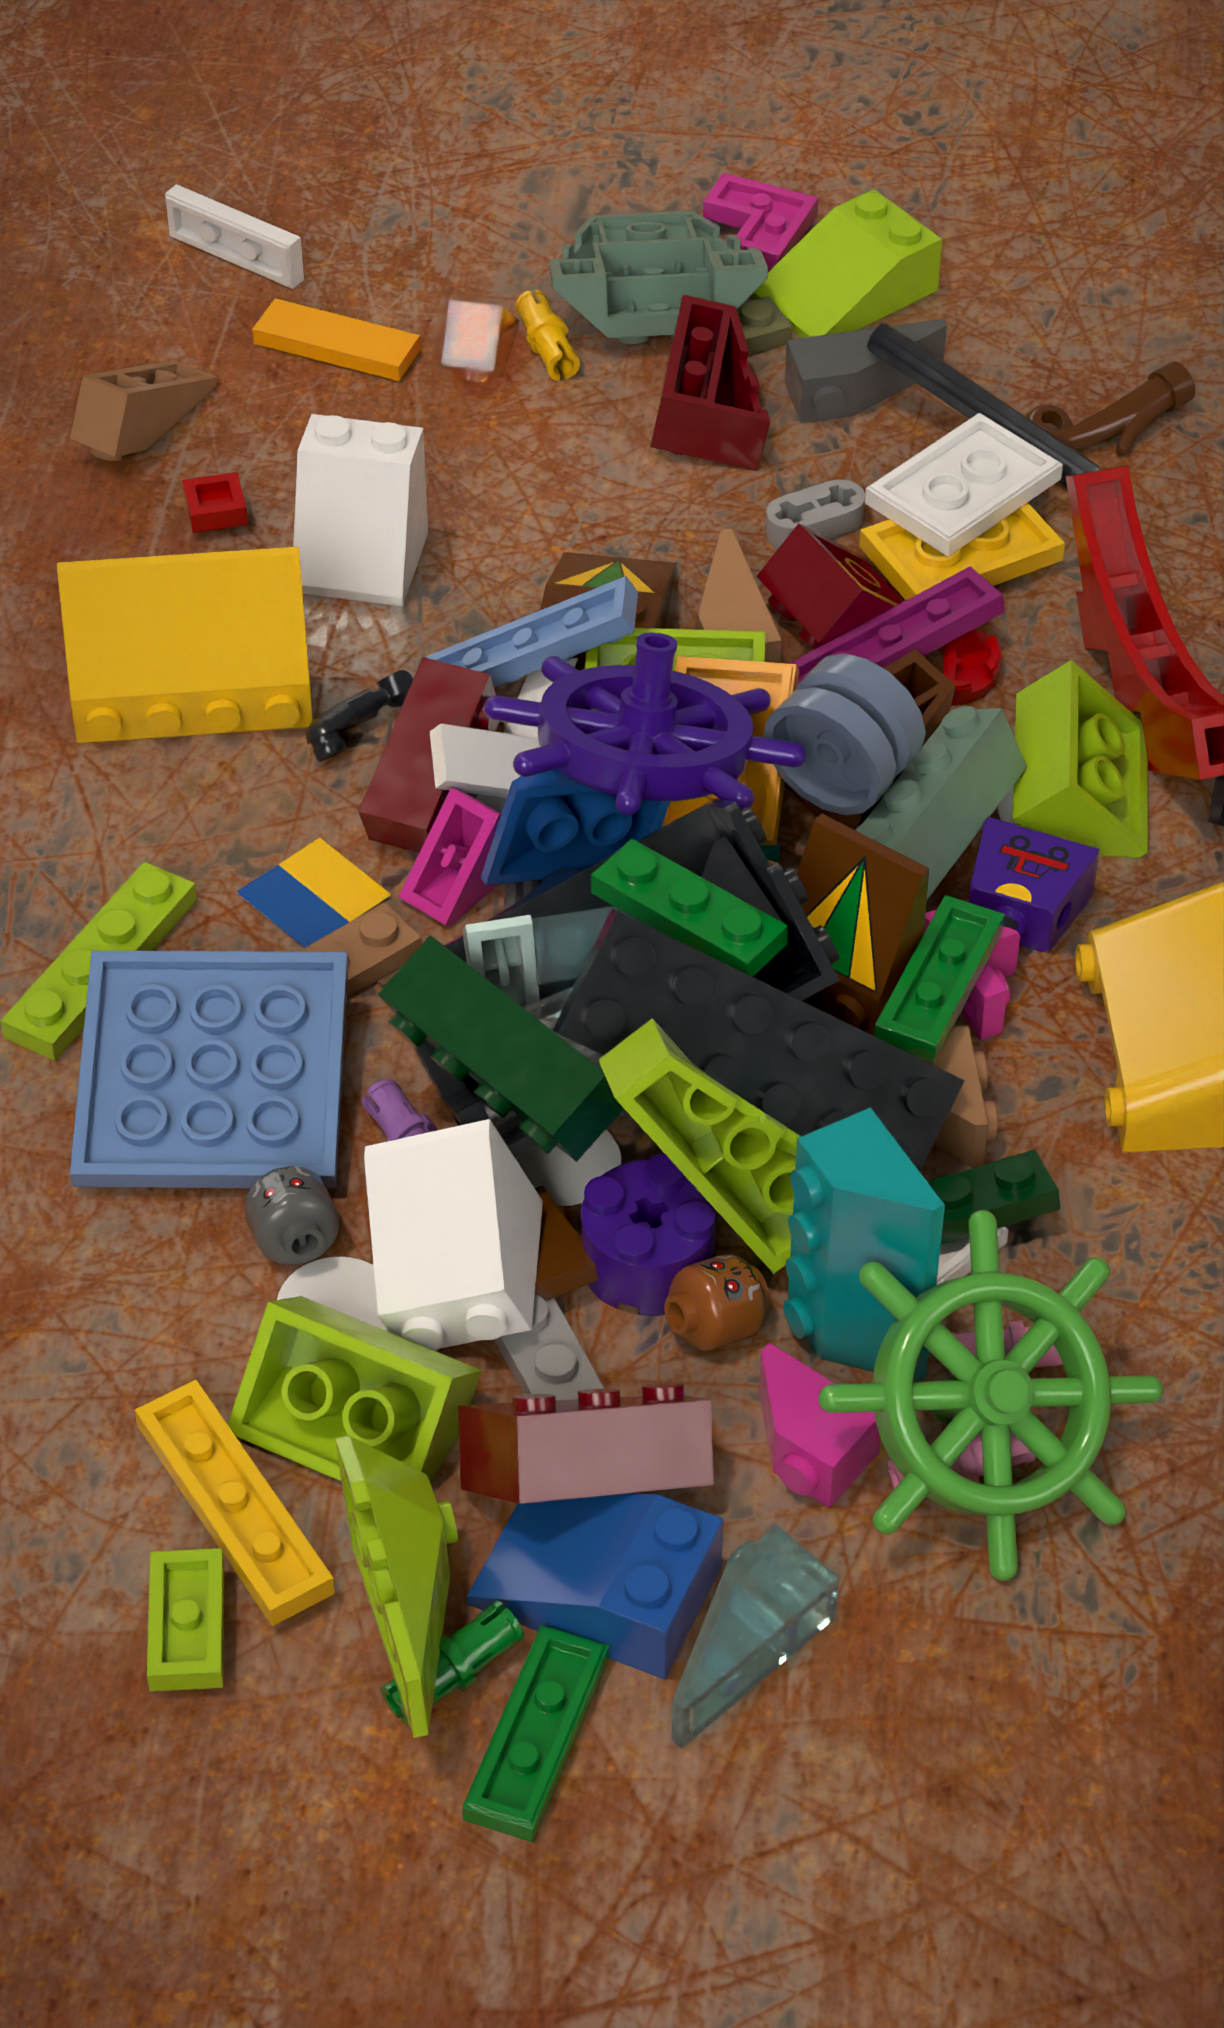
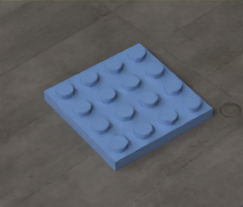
(209, 1068)

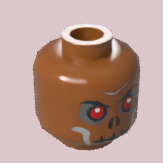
(717, 1302)

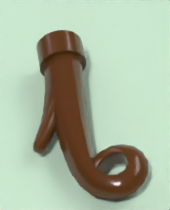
(1163, 391)

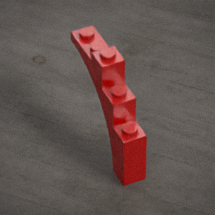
(1128, 618)

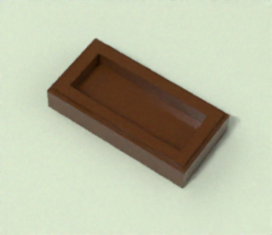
(561, 1255)

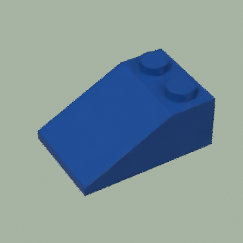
(560, 824)
(607, 1571)

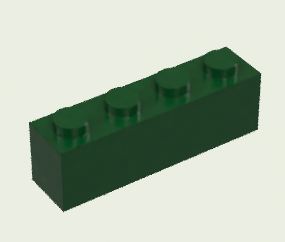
(502, 1048)

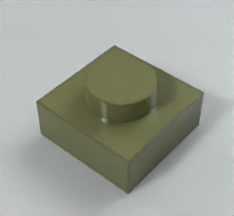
(763, 325)

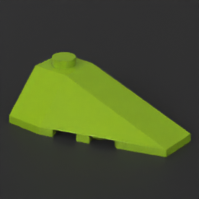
(404, 1564)

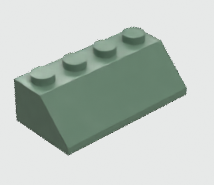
(948, 790)

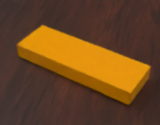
(336, 339)

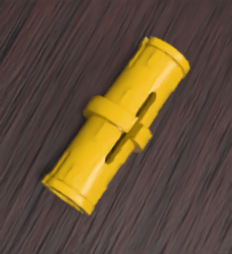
(547, 335)

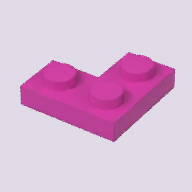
(768, 215)

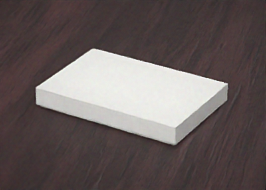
(963, 484)

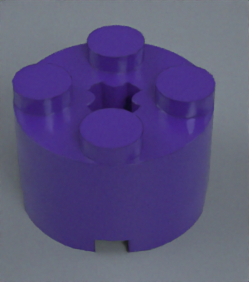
(642, 1229)

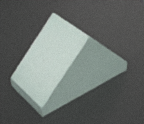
(505, 956)

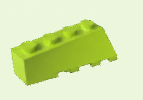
(712, 1136)

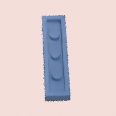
(559, 631)

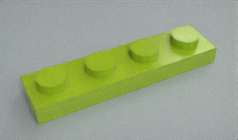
(132, 920)

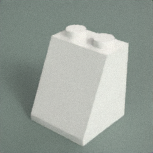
(360, 508)
(452, 1236)

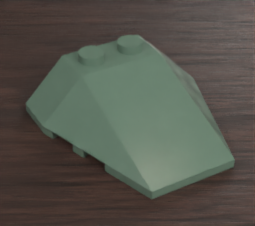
(636, 267)

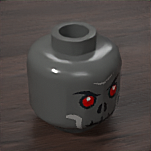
(288, 1211)

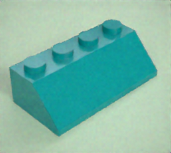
(855, 1206)

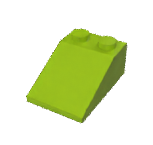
(854, 268)

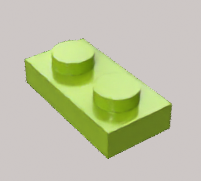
(186, 1620)

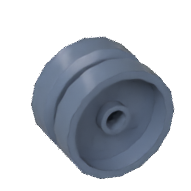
(855, 732)

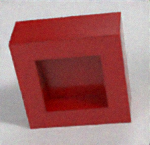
(215, 502)

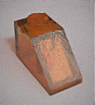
(478, 341)

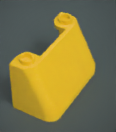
(1164, 1020)

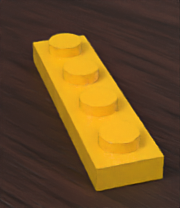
(235, 1503)

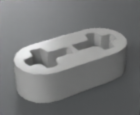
(826, 508)

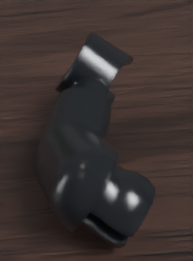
(361, 707)

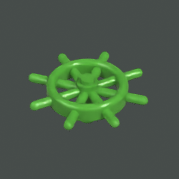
(991, 1395)

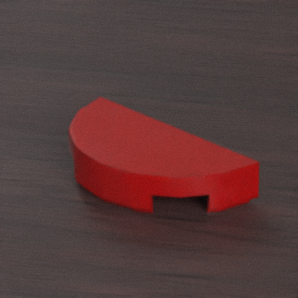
(972, 665)

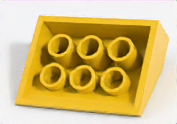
(185, 644)

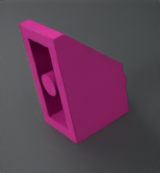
(807, 1446)

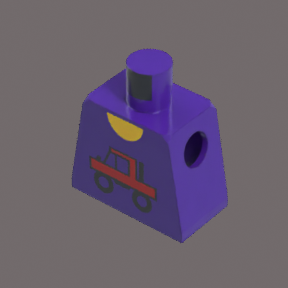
(1033, 881)

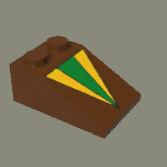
(583, 572)
(872, 911)

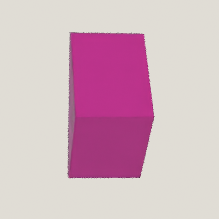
(450, 864)

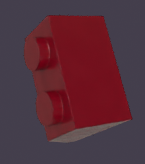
(824, 586)

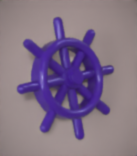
(644, 730)

